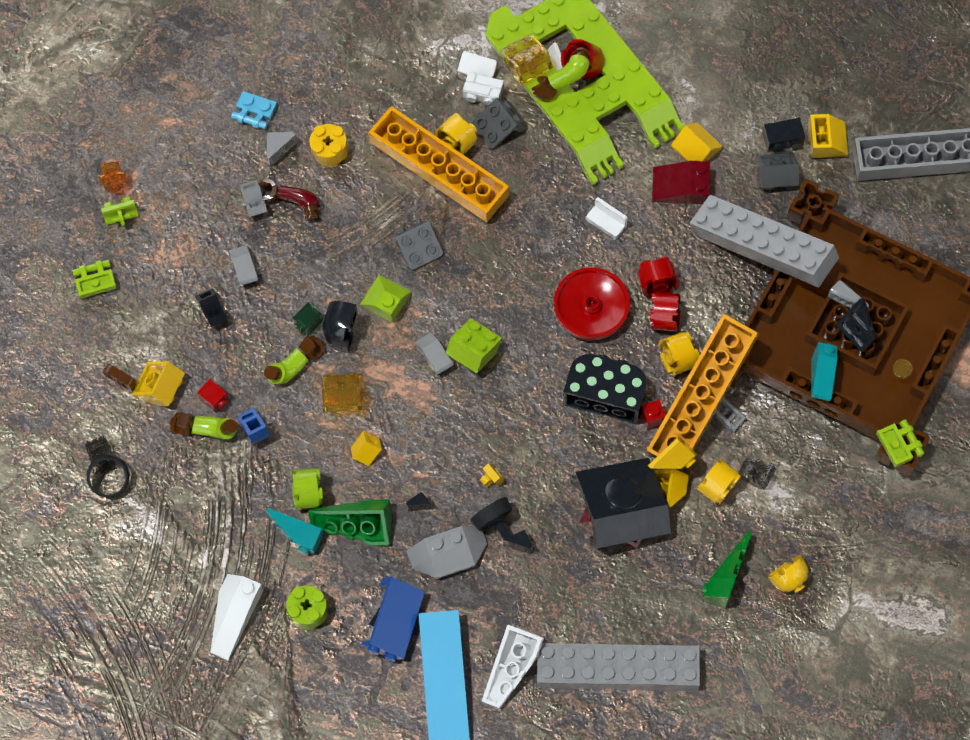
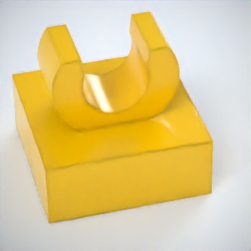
(492, 475)

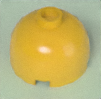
(790, 575)

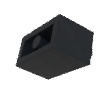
(783, 135)

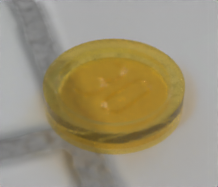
(902, 368)

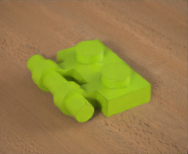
(95, 283)
(895, 445)

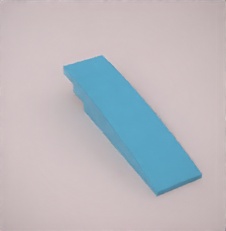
(443, 675)

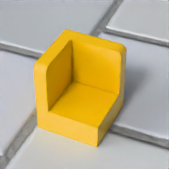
(366, 448)

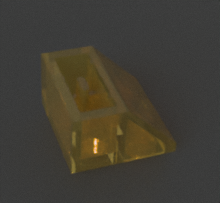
(526, 58)
(342, 392)

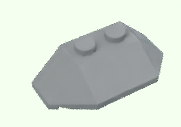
(448, 552)

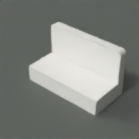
(607, 218)

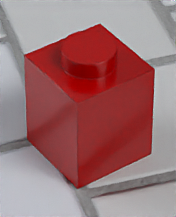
(213, 396)
(652, 414)

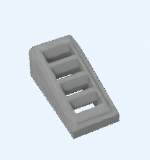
(843, 294)
(729, 408)

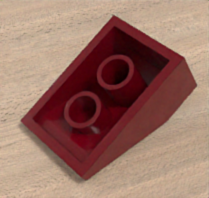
(681, 182)

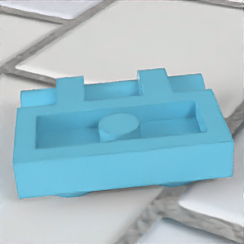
(256, 106)

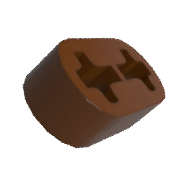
(119, 377)

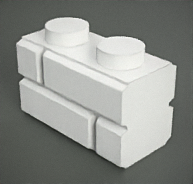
(482, 89)

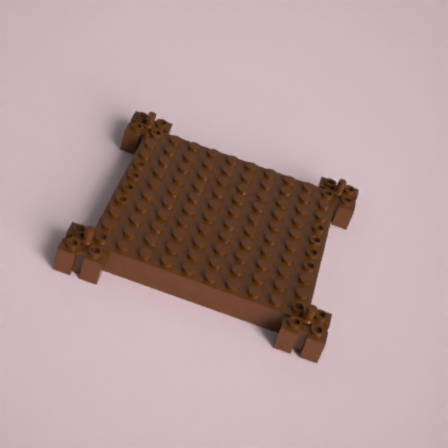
(913, 306)

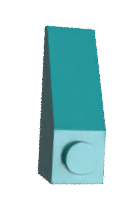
(823, 371)
(301, 534)

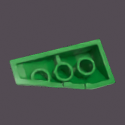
(360, 520)
(722, 581)

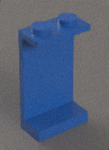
(395, 619)

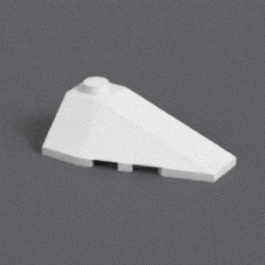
(234, 608)
(514, 658)

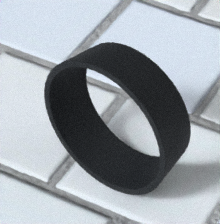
(108, 457)
(491, 514)

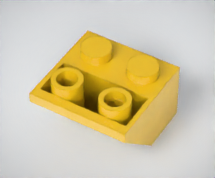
(827, 136)

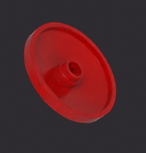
(591, 303)

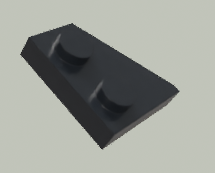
(858, 326)

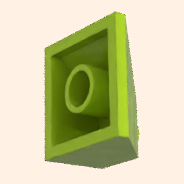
(385, 298)

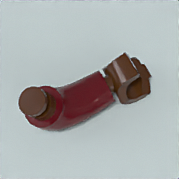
(304, 198)

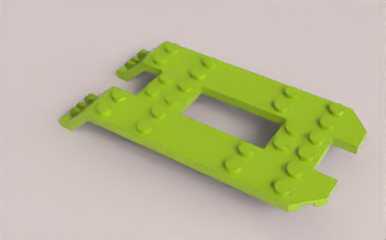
(578, 112)

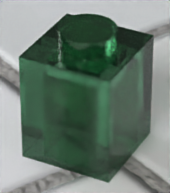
(307, 319)

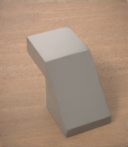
(253, 198)
(243, 265)
(434, 353)

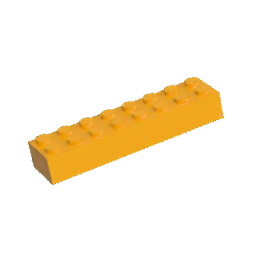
(439, 164)
(705, 385)

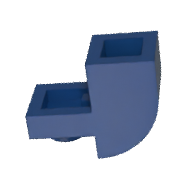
(253, 426)

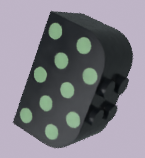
(605, 387)

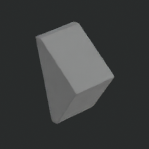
(278, 144)

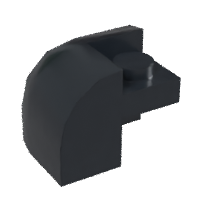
(339, 325)

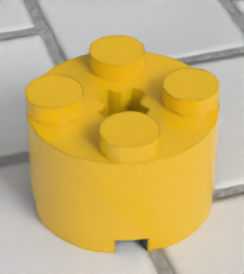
(457, 133)
(328, 144)
(678, 353)
(718, 480)

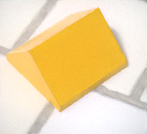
(695, 143)

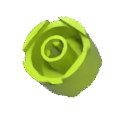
(305, 488)
(301, 598)

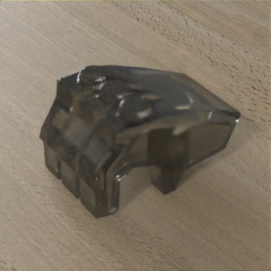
(98, 448)
(756, 472)

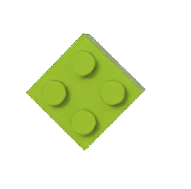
(473, 345)

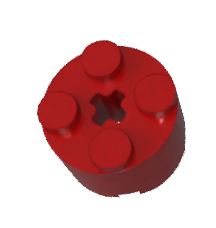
(595, 56)
(657, 276)
(665, 311)

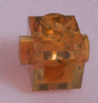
(112, 176)

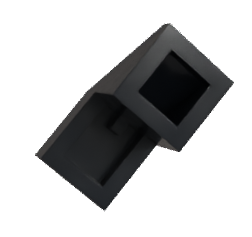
(211, 307)
(518, 541)

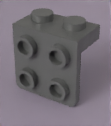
(498, 122)
(417, 243)

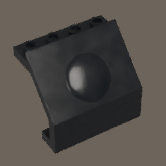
(623, 502)

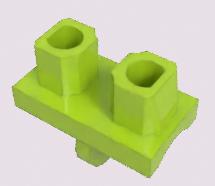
(119, 212)

